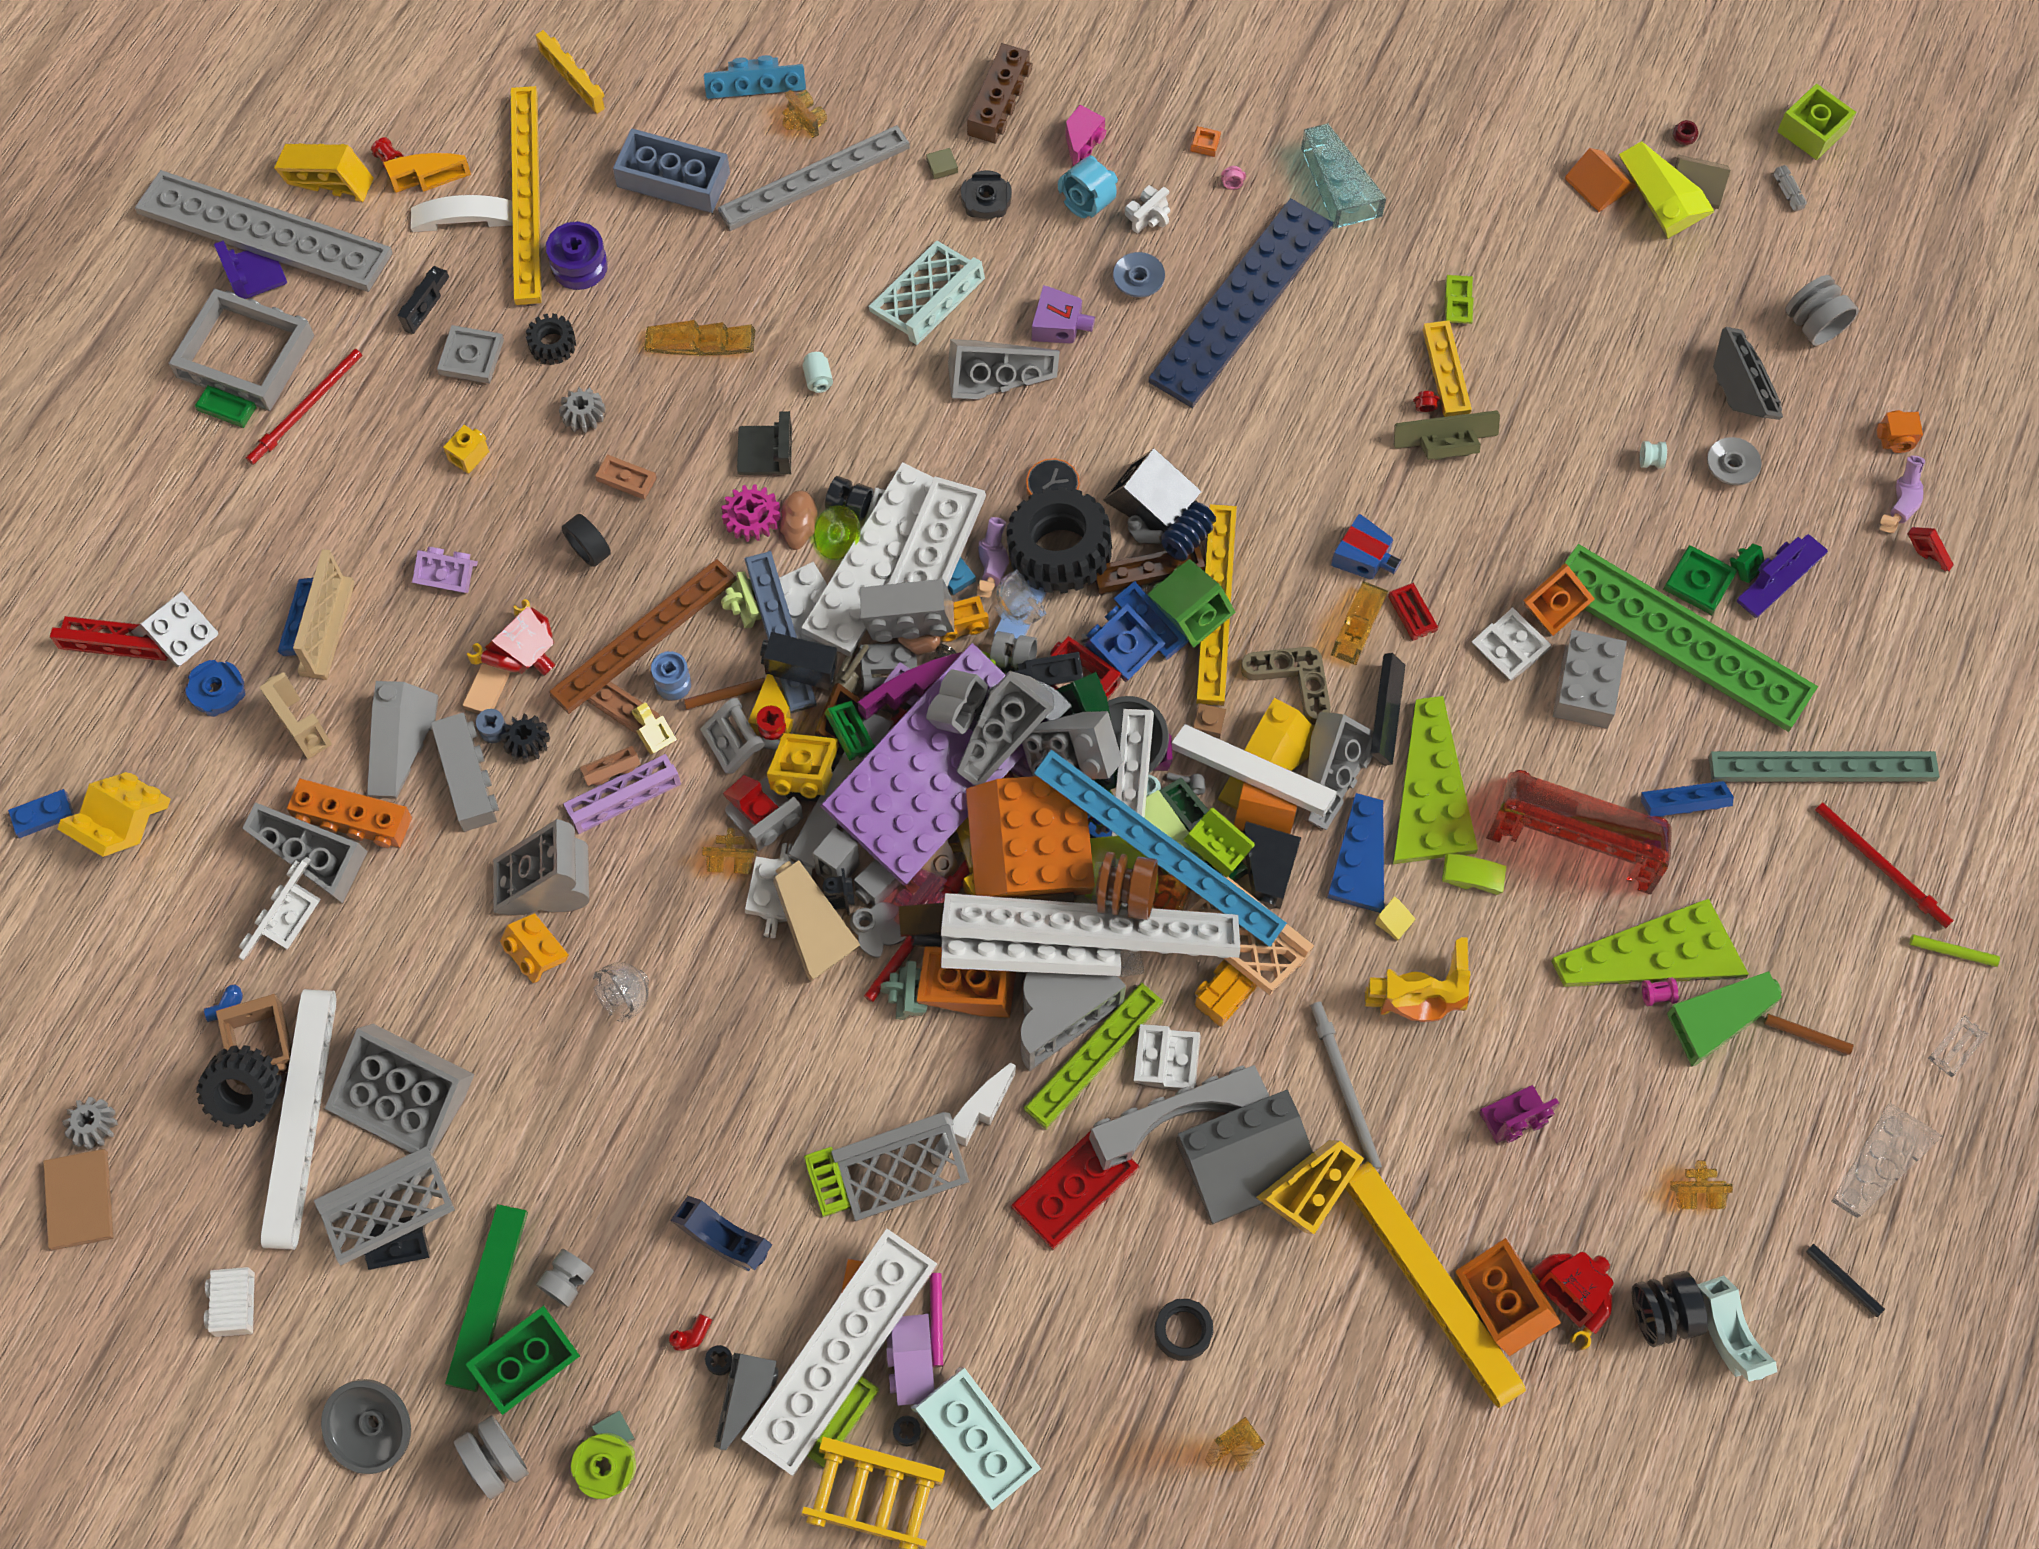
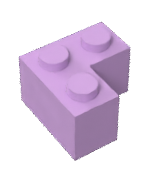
(912, 1359)

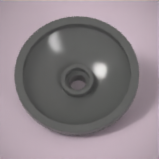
(1160, 730)
(355, 1436)

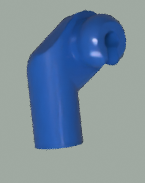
(231, 997)

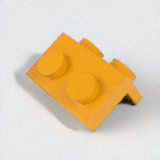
(968, 619)
(532, 947)

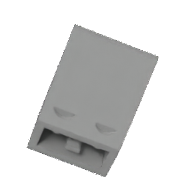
(1080, 739)

